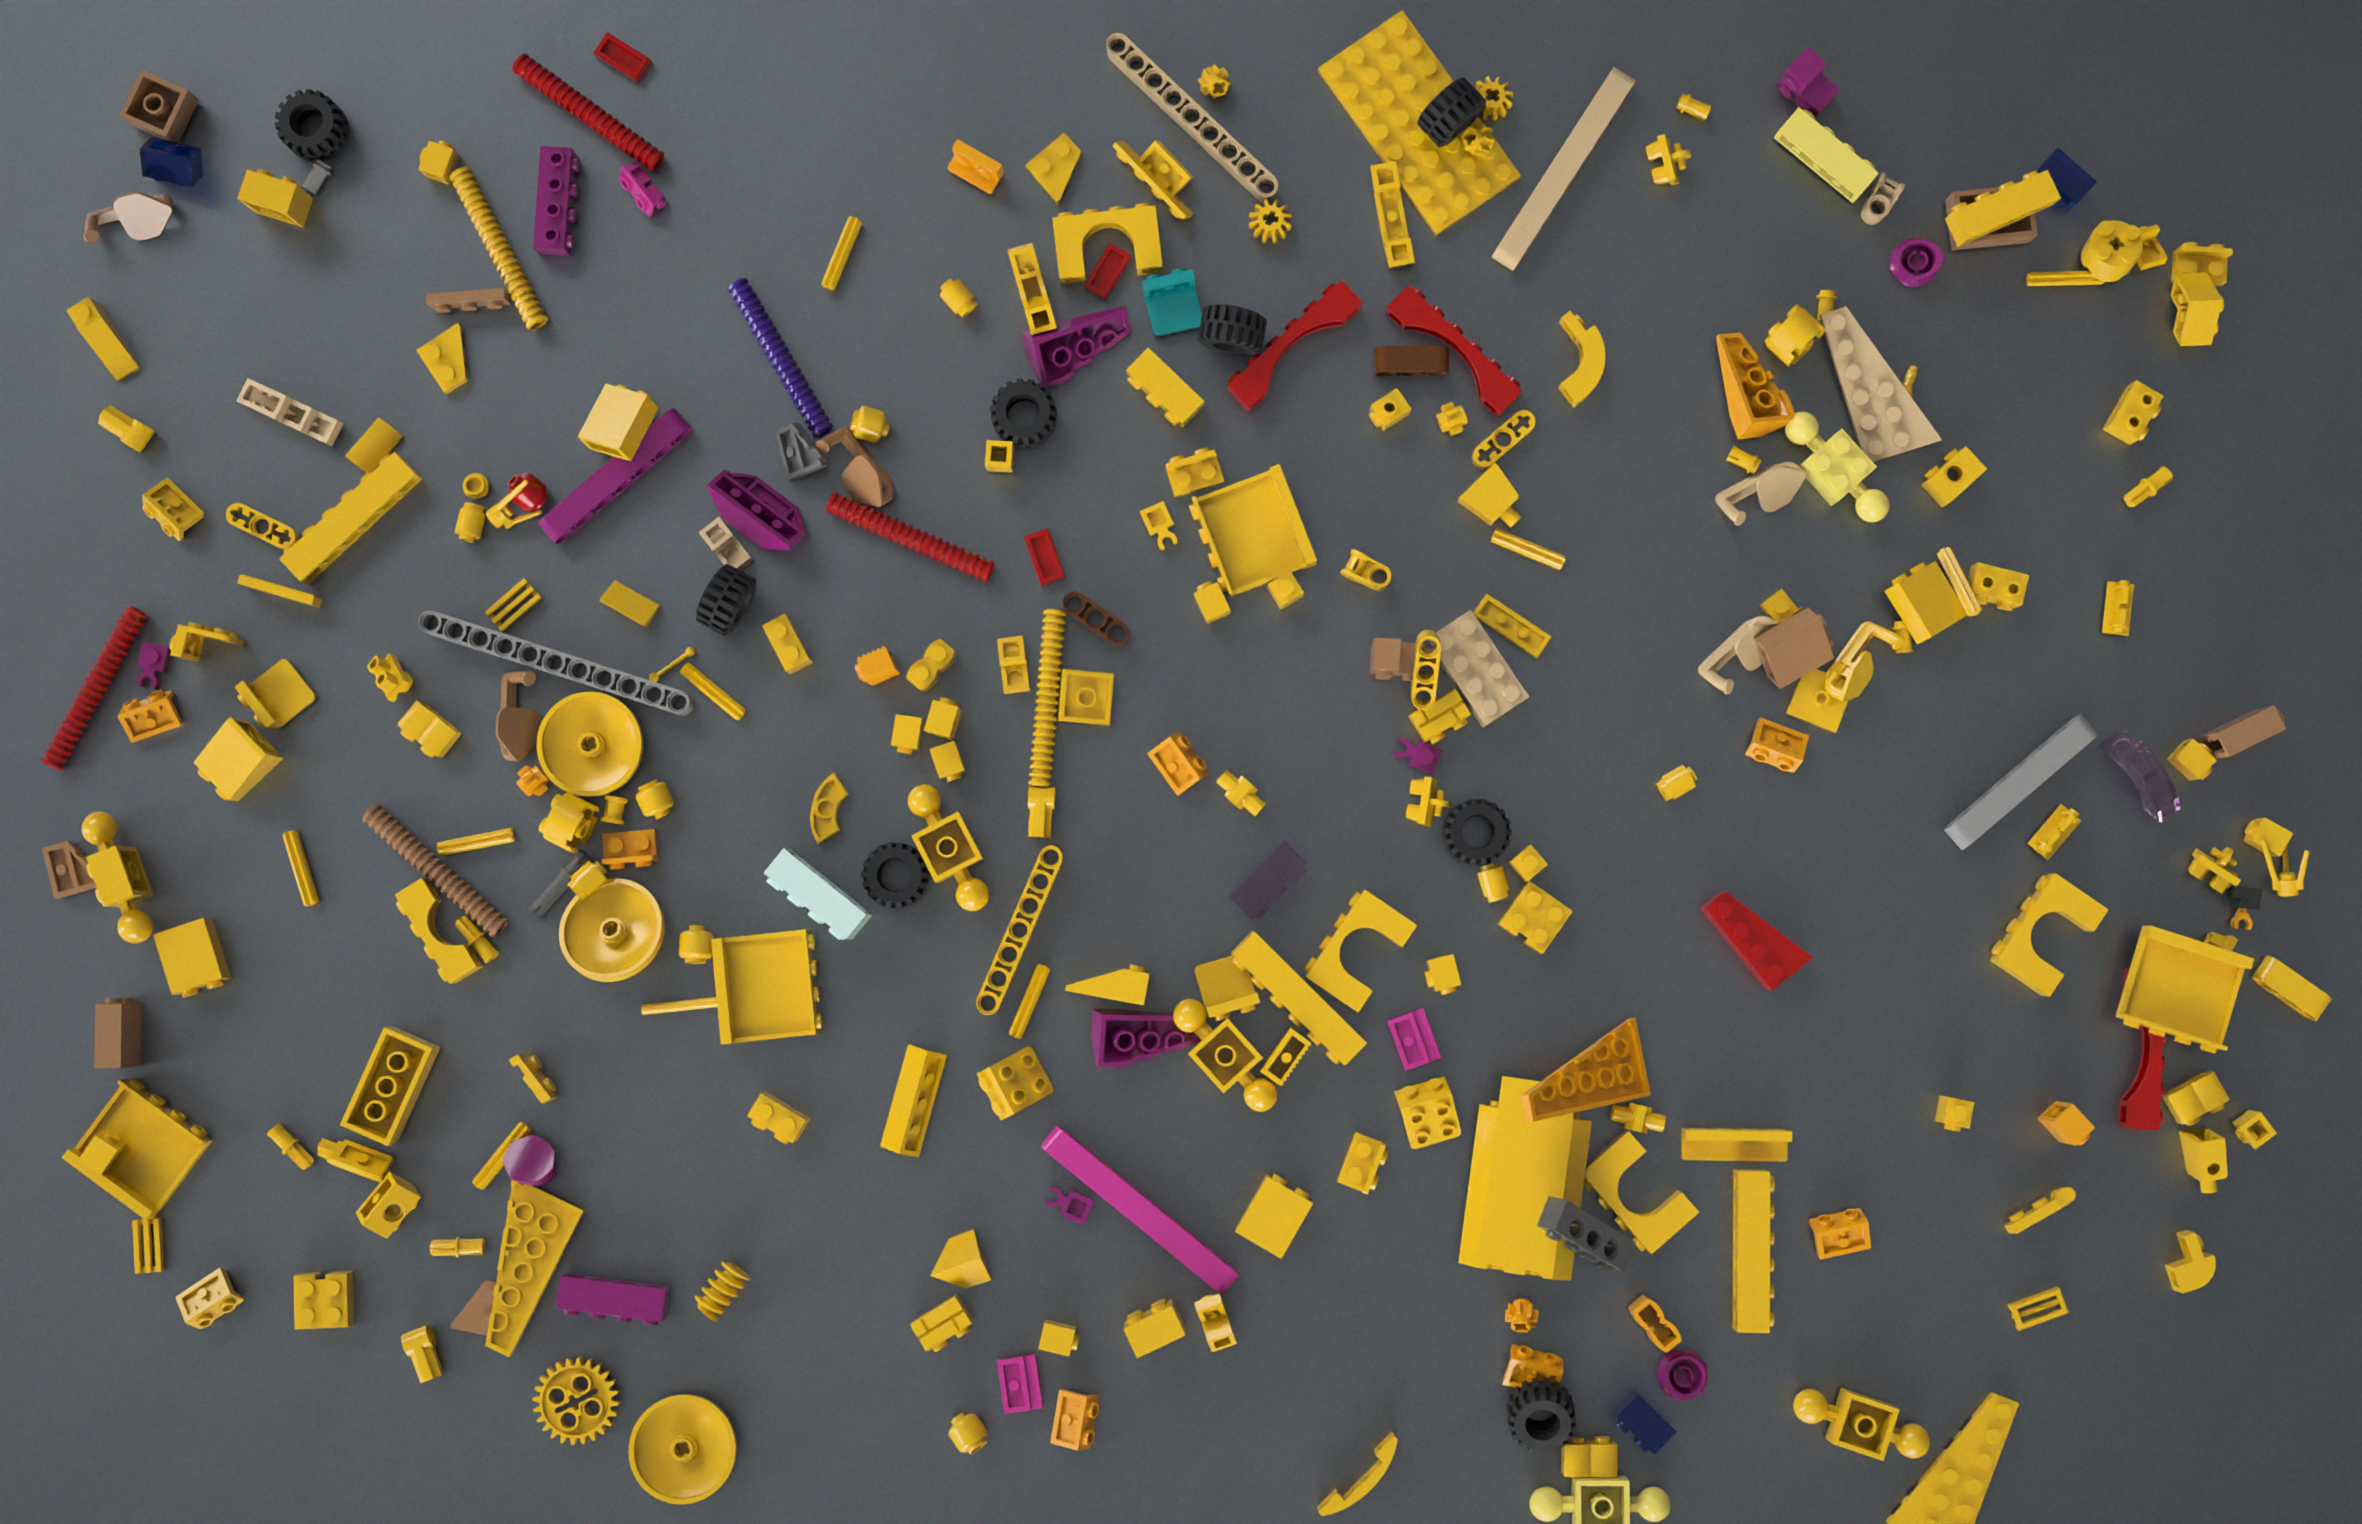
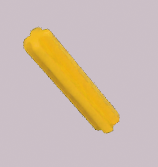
(841, 253)
(2058, 278)
(1528, 549)
(1959, 581)
(712, 691)
(475, 842)
(300, 868)
(1029, 1001)
(496, 1162)

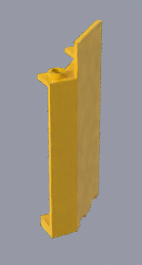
(1510, 1182)

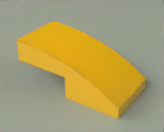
(1013, 664)

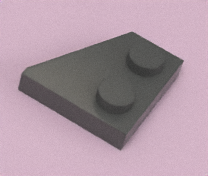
(798, 452)

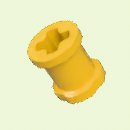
(614, 810)

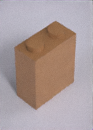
(1794, 647)
(2244, 732)
(117, 1033)

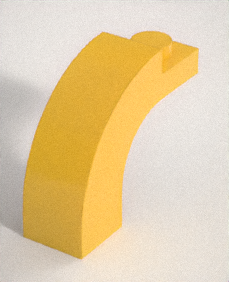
(1031, 289)
(1592, 359)

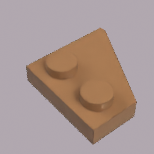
(67, 870)
(477, 1311)

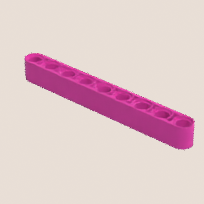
(1140, 1210)

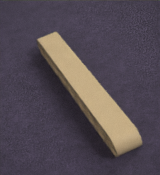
(1188, 106)
(1563, 168)

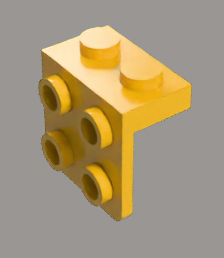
(189, 640)
(276, 695)
(1225, 988)
(1015, 1083)
(1428, 1112)

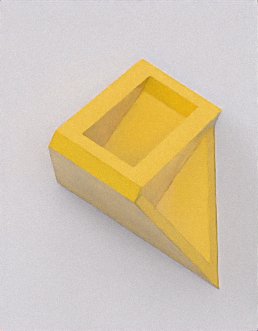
(962, 1262)

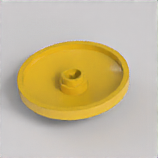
(589, 744)
(612, 931)
(682, 1449)

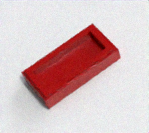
(622, 57)
(1107, 271)
(1044, 557)

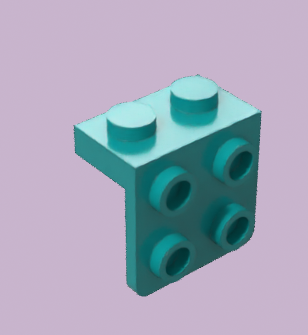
(1172, 302)

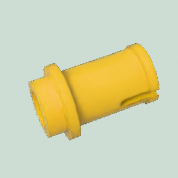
(1693, 106)
(1826, 302)
(1744, 460)
(1901, 630)

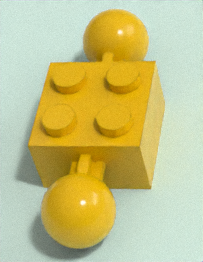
(948, 847)
(118, 877)
(1225, 1055)
(1861, 1423)

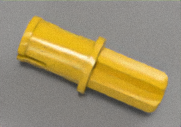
(2148, 487)
(476, 939)
(291, 1146)
(457, 1247)

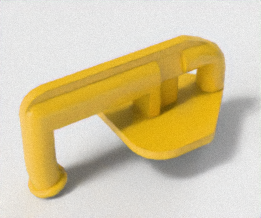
(1857, 664)

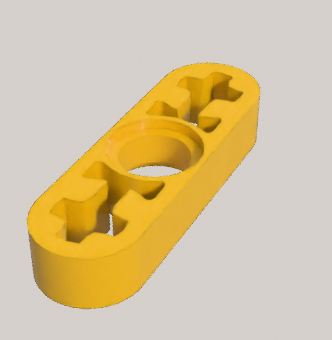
(1522, 432)
(241, 524)

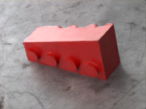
(1758, 944)

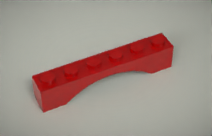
(1331, 310)
(1415, 314)
(2142, 1101)

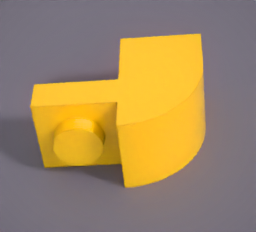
(2195, 1268)
(1215, 1322)

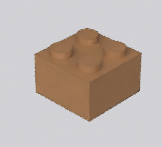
(159, 107)

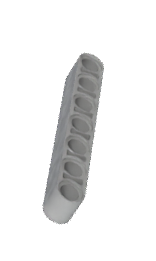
(2020, 781)

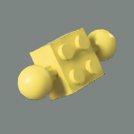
(1837, 467)
(1600, 1502)

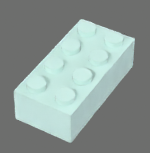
(818, 894)

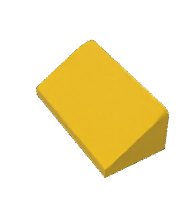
(374, 445)
(630, 603)

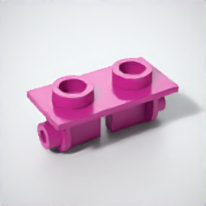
(633, 180)

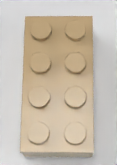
(1478, 669)

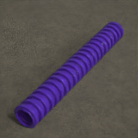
(779, 355)

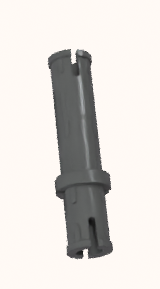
(558, 885)

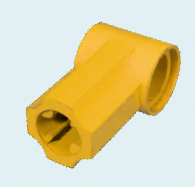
(130, 430)
(1041, 804)
(420, 1346)

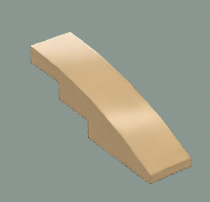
(289, 412)

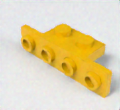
(1161, 172)

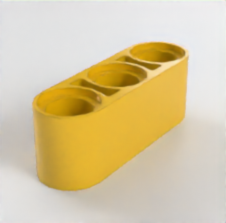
(1425, 657)
(2291, 988)

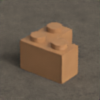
(1392, 658)

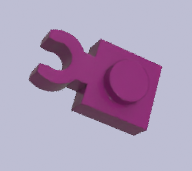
(153, 659)
(1422, 755)
(1075, 1205)

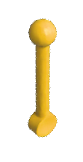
(655, 677)

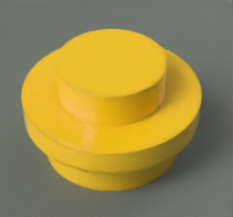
(475, 486)

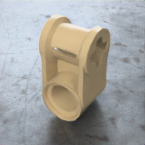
(1882, 195)

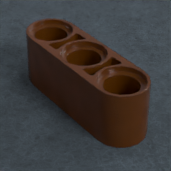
(1411, 361)
(1087, 609)

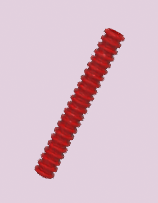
(588, 112)
(911, 537)
(94, 688)

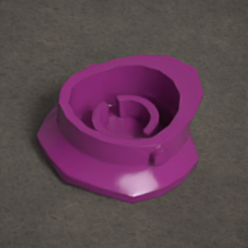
(1916, 261)
(530, 1161)
(1682, 1374)

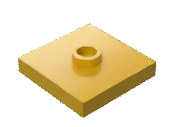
(1085, 697)
(1814, 704)

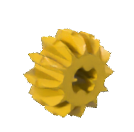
(1499, 92)
(1277, 227)

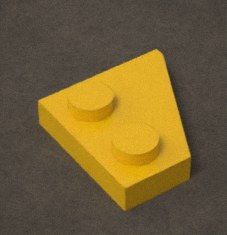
(446, 358)

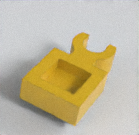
(1157, 522)

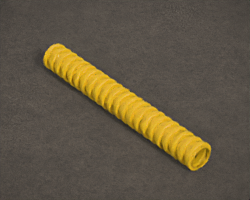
(498, 247)
(1047, 697)

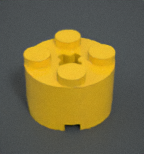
(2112, 250)
(1794, 336)
(569, 822)

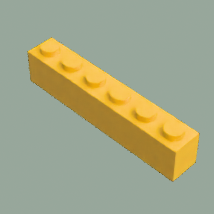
(350, 518)
(1298, 997)
(1752, 1250)

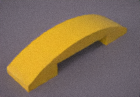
(1391, 214)
(1336, 1501)

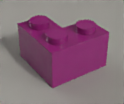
(1807, 84)

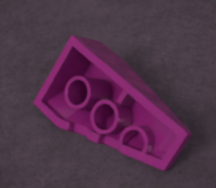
(1073, 343)
(1131, 1036)

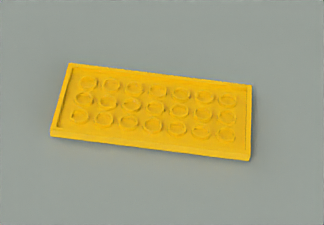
(1384, 89)

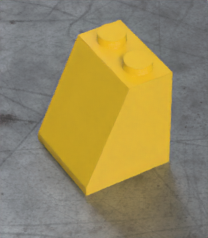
(236, 759)

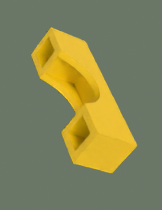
(420, 904)

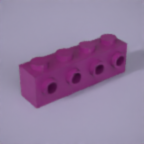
(556, 201)
(612, 1298)

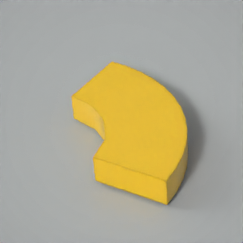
(825, 808)

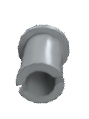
(316, 176)

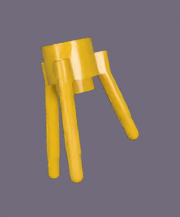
(501, 513)
(2287, 883)

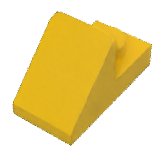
(1780, 607)

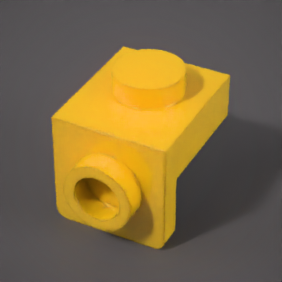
(2152, 252)

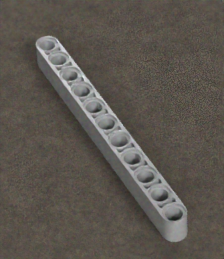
(544, 660)

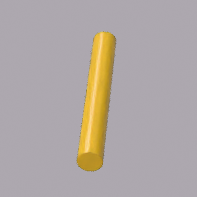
(681, 1005)

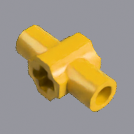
(1241, 792)
(1637, 1117)

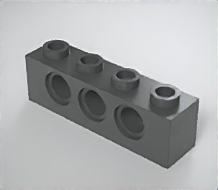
(1585, 1234)

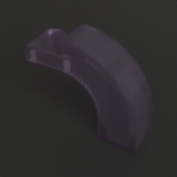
(2149, 776)

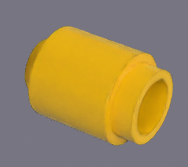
(958, 297)
(470, 522)
(1677, 782)
(587, 879)
(1493, 882)

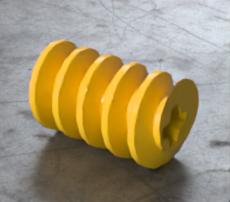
(721, 1290)

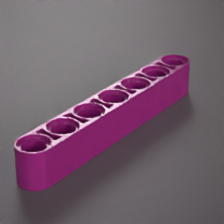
(614, 478)

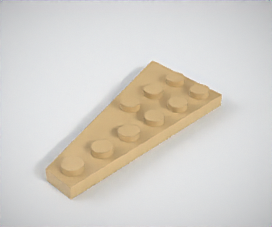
(1877, 402)

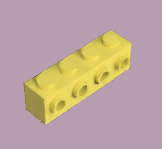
(1826, 154)

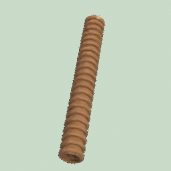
(434, 870)

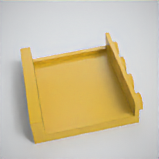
(1253, 531)
(766, 986)
(2182, 988)
(156, 1153)

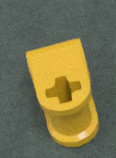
(1365, 570)

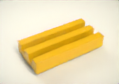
(506, 598)
(138, 1245)
(2035, 1298)

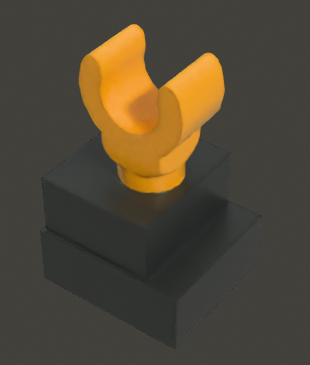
(2244, 899)

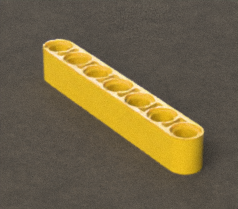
(1010, 939)

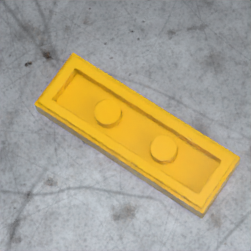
(279, 590)
(1511, 626)

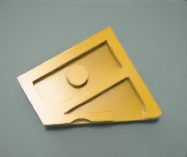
(1055, 166)
(534, 1078)

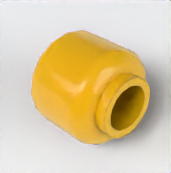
(869, 424)
(655, 799)
(695, 945)
(968, 1433)

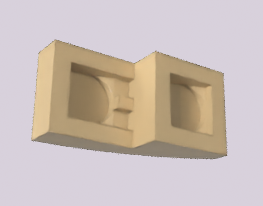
(725, 544)

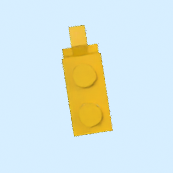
(356, 1158)

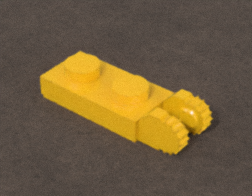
(2041, 1209)

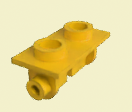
(2118, 608)
(2054, 831)

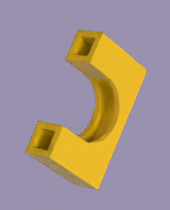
(1074, 230)
(2016, 951)
(1327, 969)
(1648, 1228)

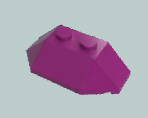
(756, 510)

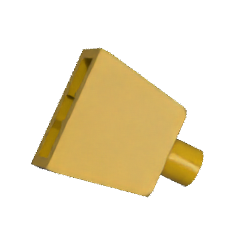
(1492, 498)
(2204, 1156)

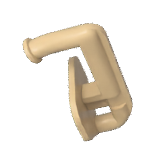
(1773, 485)
(1739, 643)

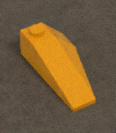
(1751, 395)

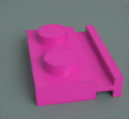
(1413, 1039)
(1019, 1383)

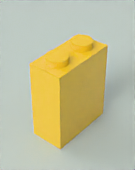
(618, 421)
(1925, 601)
(192, 957)
(1274, 1215)

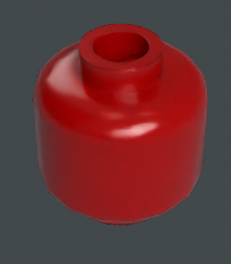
(532, 495)

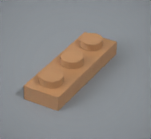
(468, 300)

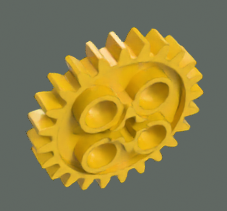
(587, 1422)

